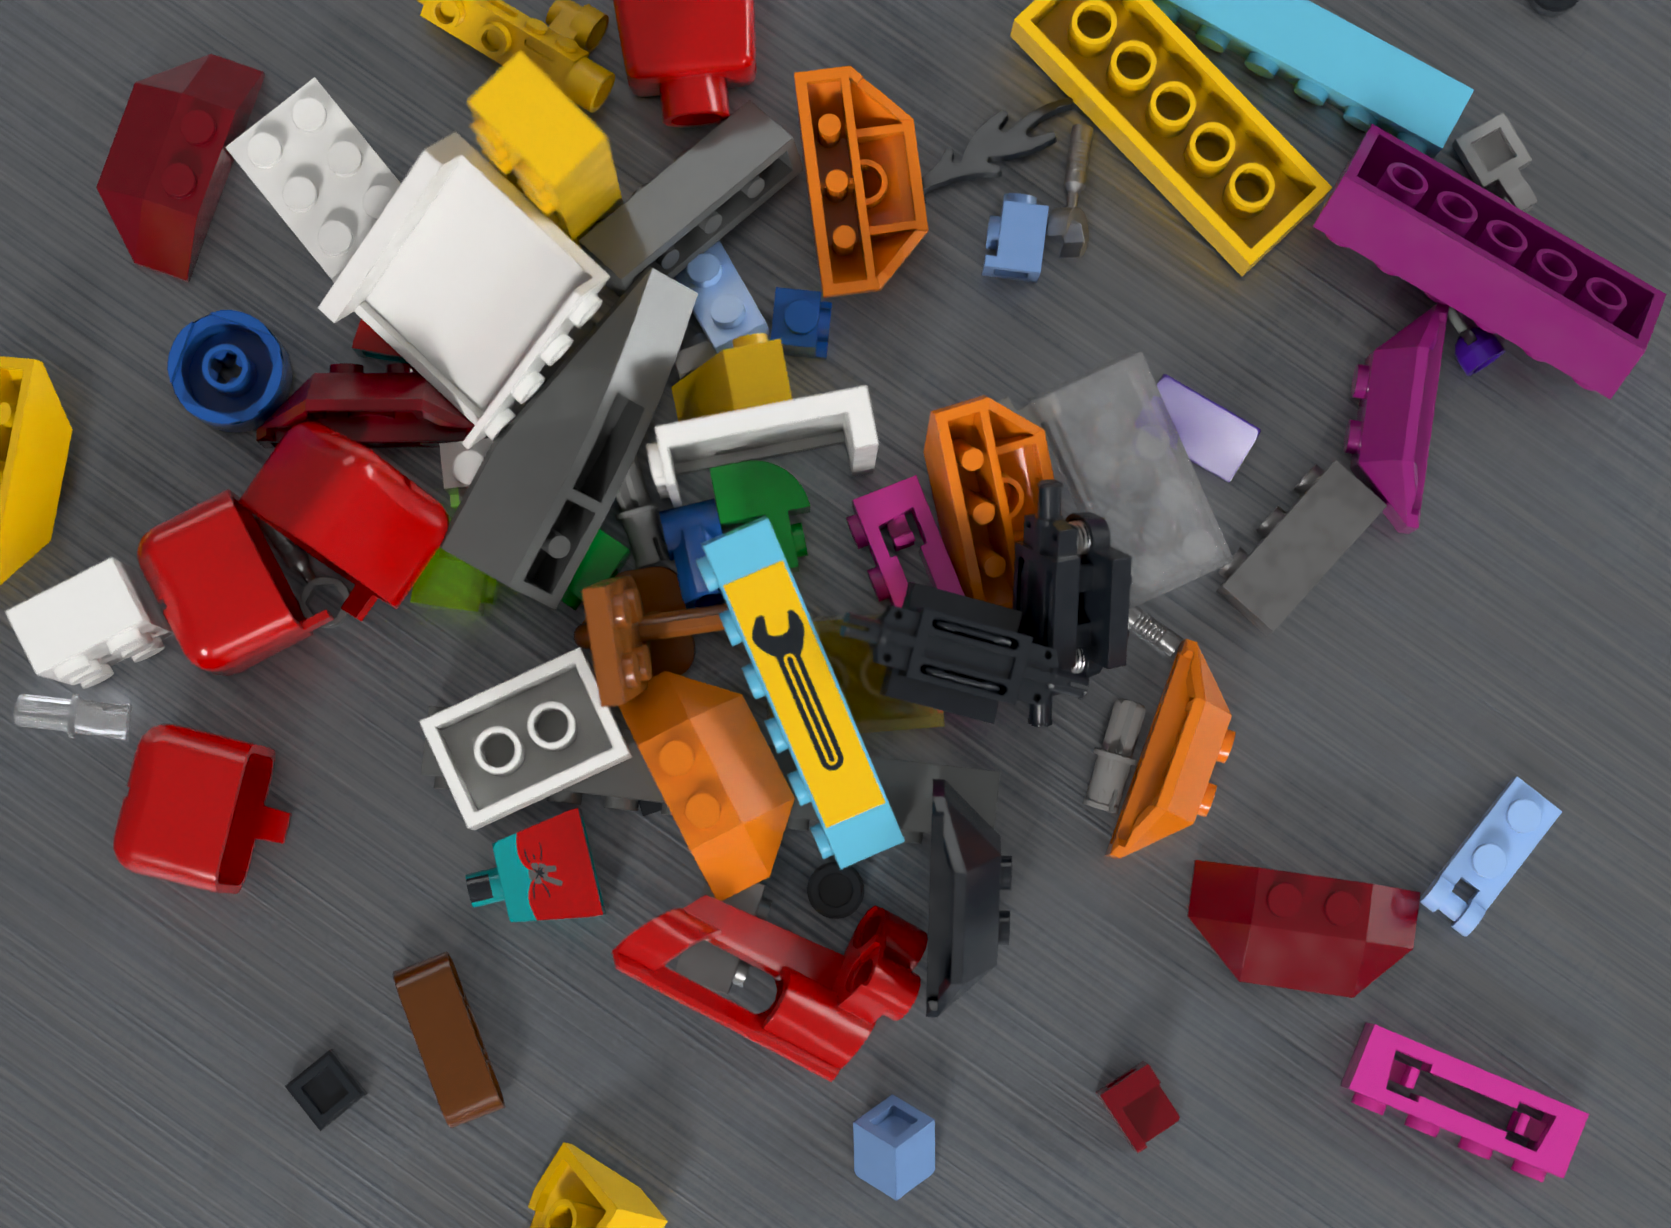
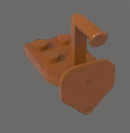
(640, 630)

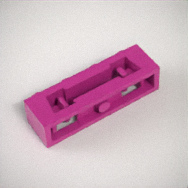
(888, 509)
(1550, 1141)

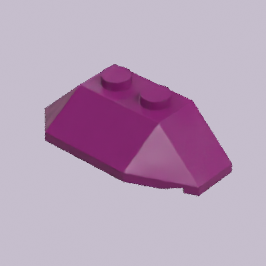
(1397, 416)

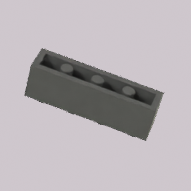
(695, 199)

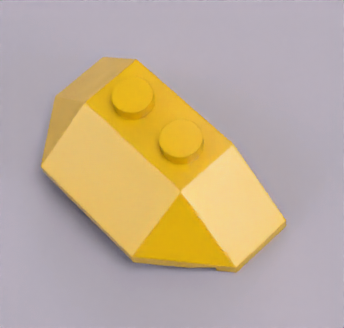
(32, 460)

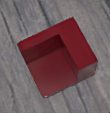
(1138, 1105)

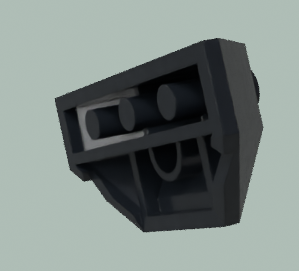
(963, 899)

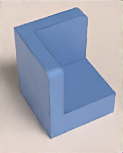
(894, 1147)

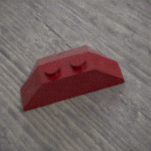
(173, 159)
(371, 409)
(1301, 926)

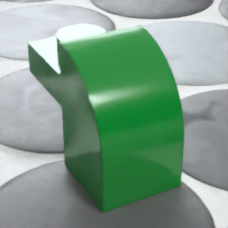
(761, 489)

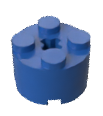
(220, 342)

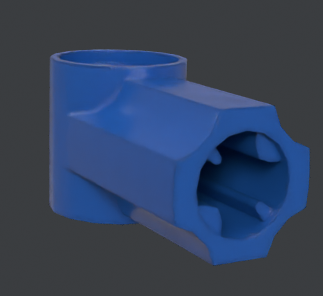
(683, 532)

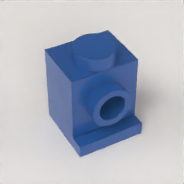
(801, 322)

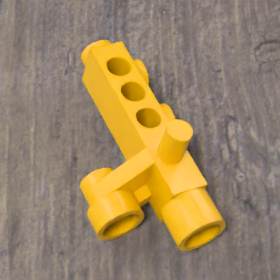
(555, 50)

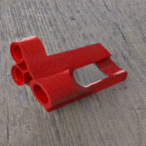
(822, 997)

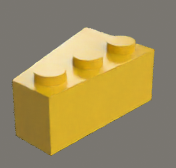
(734, 380)

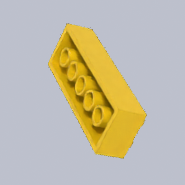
(1175, 120)
(546, 147)

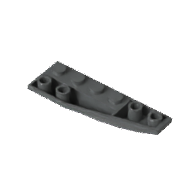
(572, 446)

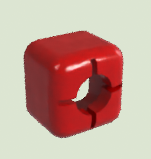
(349, 513)
(223, 587)
(197, 808)

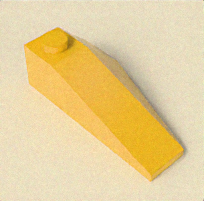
(588, 1194)

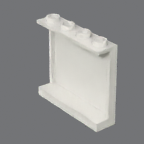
(469, 284)
(765, 433)

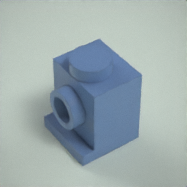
(1017, 238)

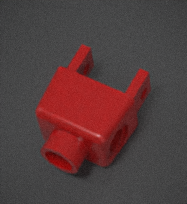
(688, 54)

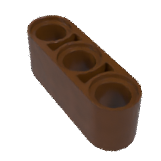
(448, 1039)

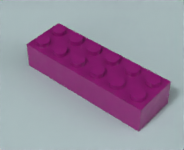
(1491, 262)

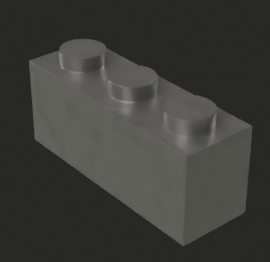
(1299, 545)

